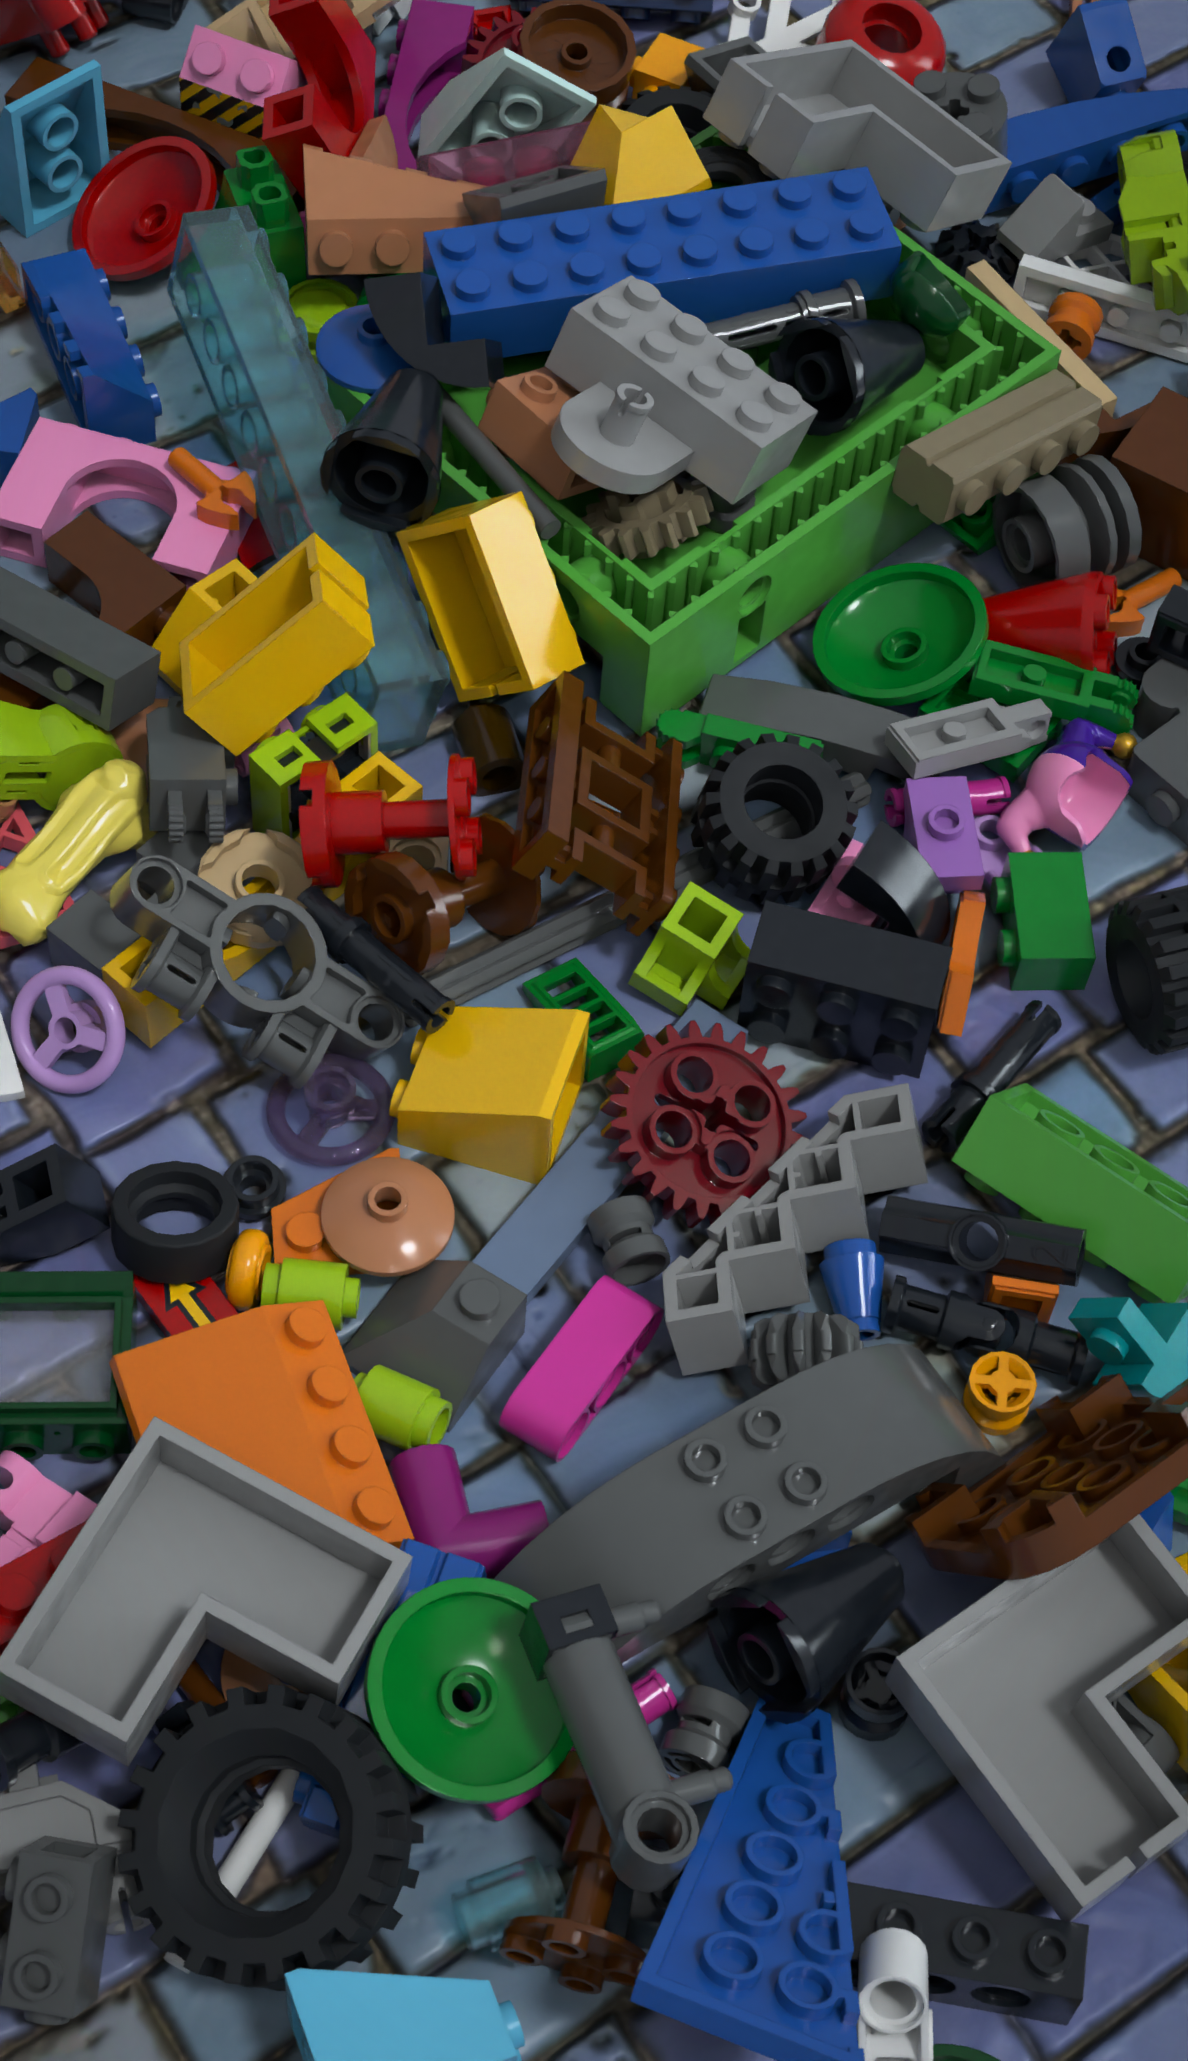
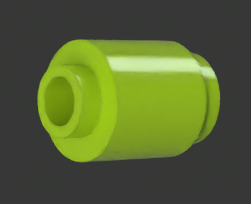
(311, 1281)
(403, 1408)

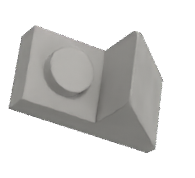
(1054, 223)

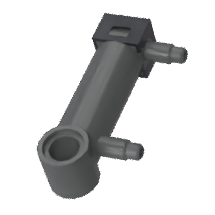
(574, 1649)

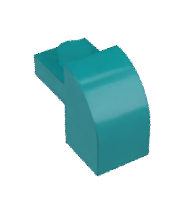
(1140, 1343)

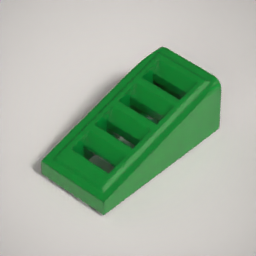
(623, 1030)

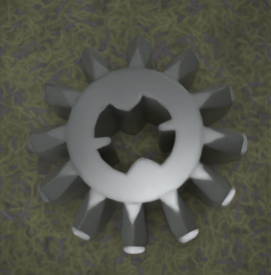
(797, 1342)

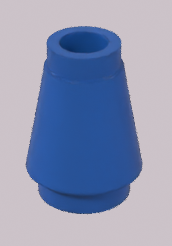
(855, 1282)

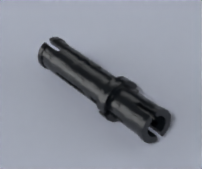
(352, 943)
(990, 1075)

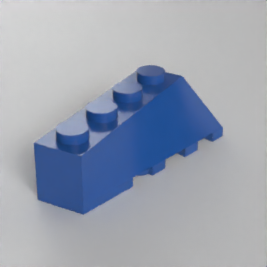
(90, 347)

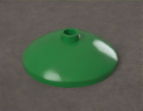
(900, 634)
(469, 1640)

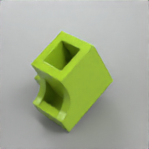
(694, 953)

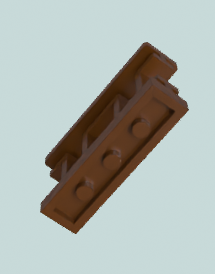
(562, 829)

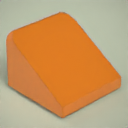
(1021, 1294)

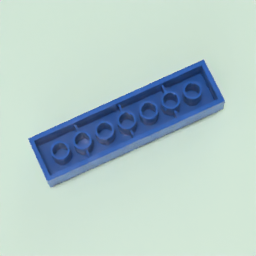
(701, 249)

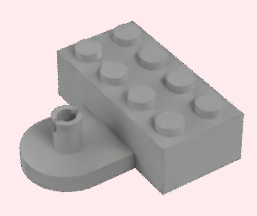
(667, 399)

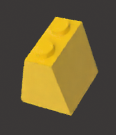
(494, 1088)

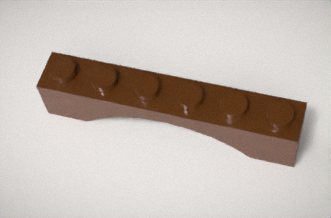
(139, 118)

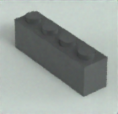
(73, 655)

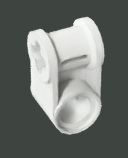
(894, 1998)

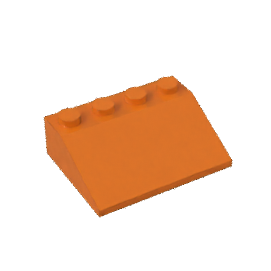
(274, 1398)

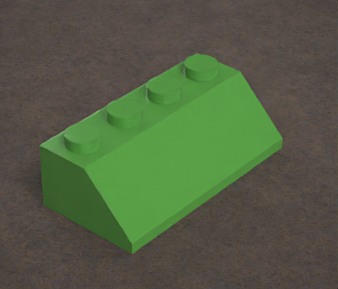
(1085, 1180)

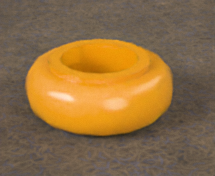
(247, 1268)

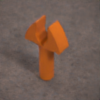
(211, 508)
(1128, 619)

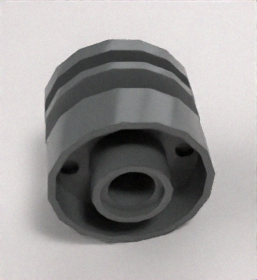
(1068, 523)

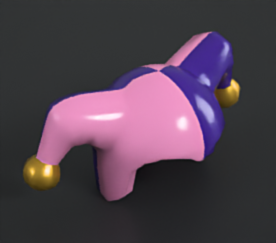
(1070, 788)

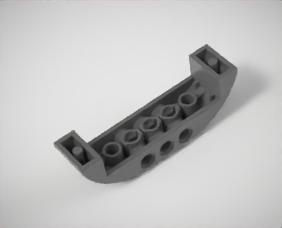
(759, 1488)

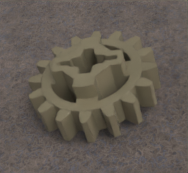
(650, 521)

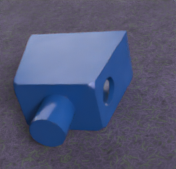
(1098, 52)

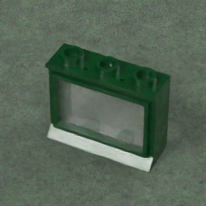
(56, 1361)

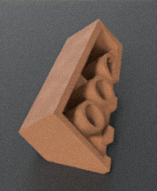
(373, 214)

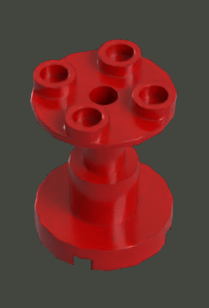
(365, 822)

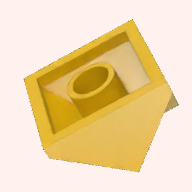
(641, 155)

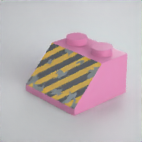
(231, 78)

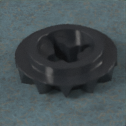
(954, 246)

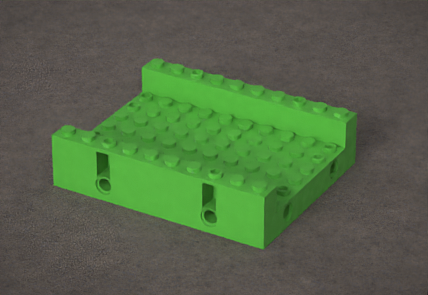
(812, 526)

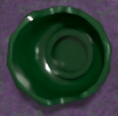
(926, 298)

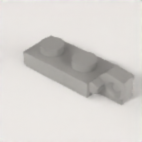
(966, 735)

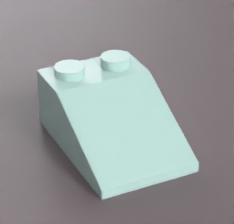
(500, 101)

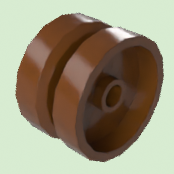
(583, 46)

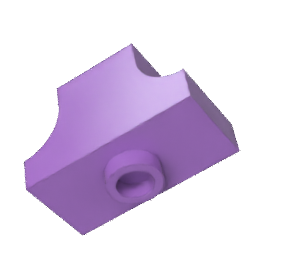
(944, 830)

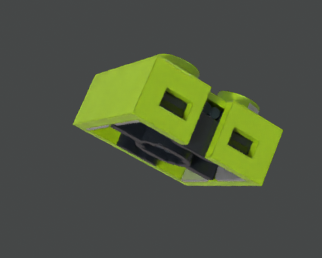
(328, 732)

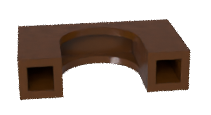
(107, 580)

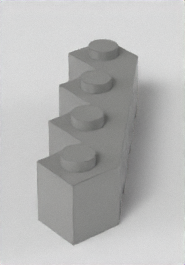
(810, 1201)

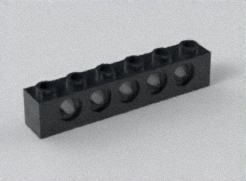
(974, 1951)

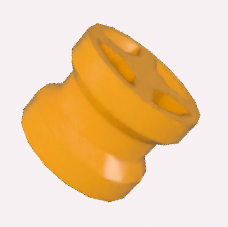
(1010, 1382)

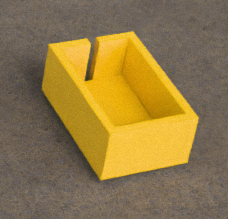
(491, 597)
(276, 645)

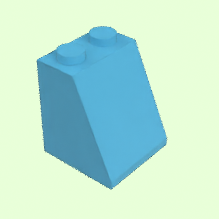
(399, 2018)

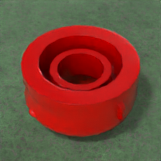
(900, 27)

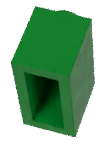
(1044, 921)

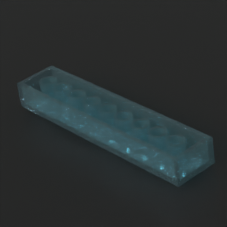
(278, 428)

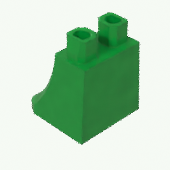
(261, 185)

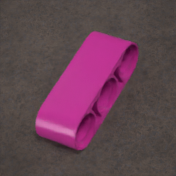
(581, 1368)

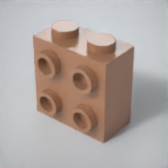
(520, 425)

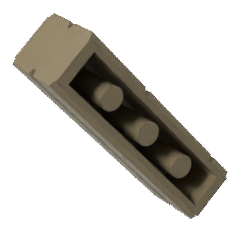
(997, 447)

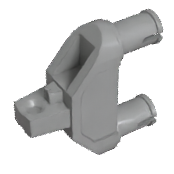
(57, 1809)

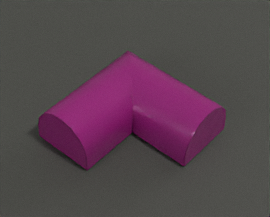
(440, 1517)

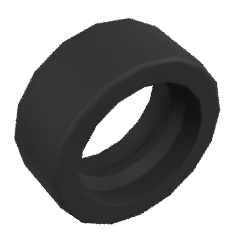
(174, 1187)

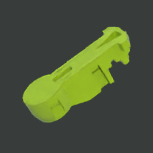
(1155, 216)
(48, 752)

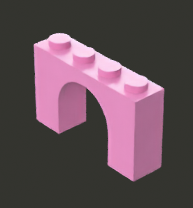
(74, 468)

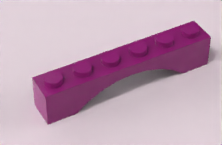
(428, 58)

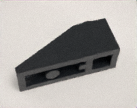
(48, 1205)

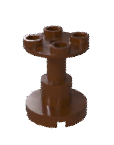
(418, 906)
(578, 1940)

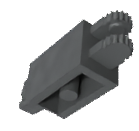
(187, 776)

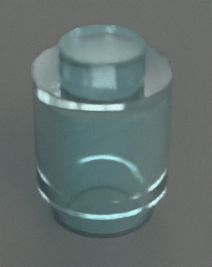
(503, 1894)

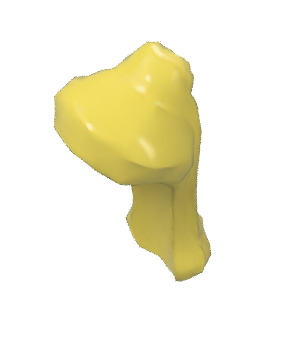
(91, 821)

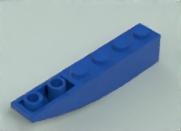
(1082, 139)

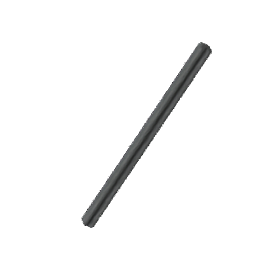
(589, 919)

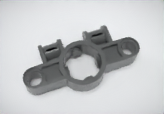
(189, 971)

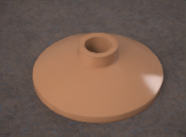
(387, 1240)

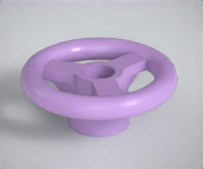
(97, 1023)

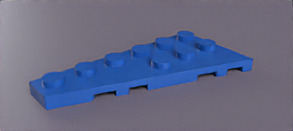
(763, 1908)

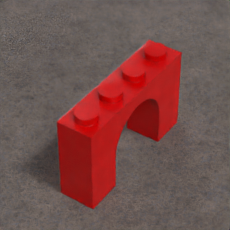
(340, 86)

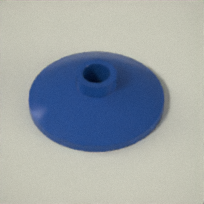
(355, 351)

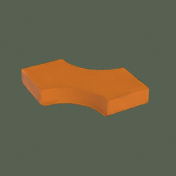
(961, 967)

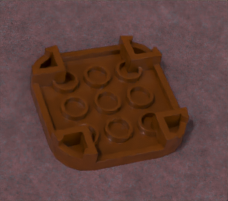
(1063, 1492)

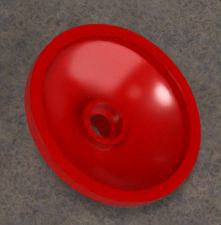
(137, 205)

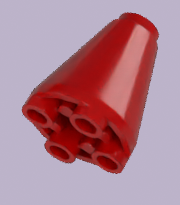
(1059, 619)

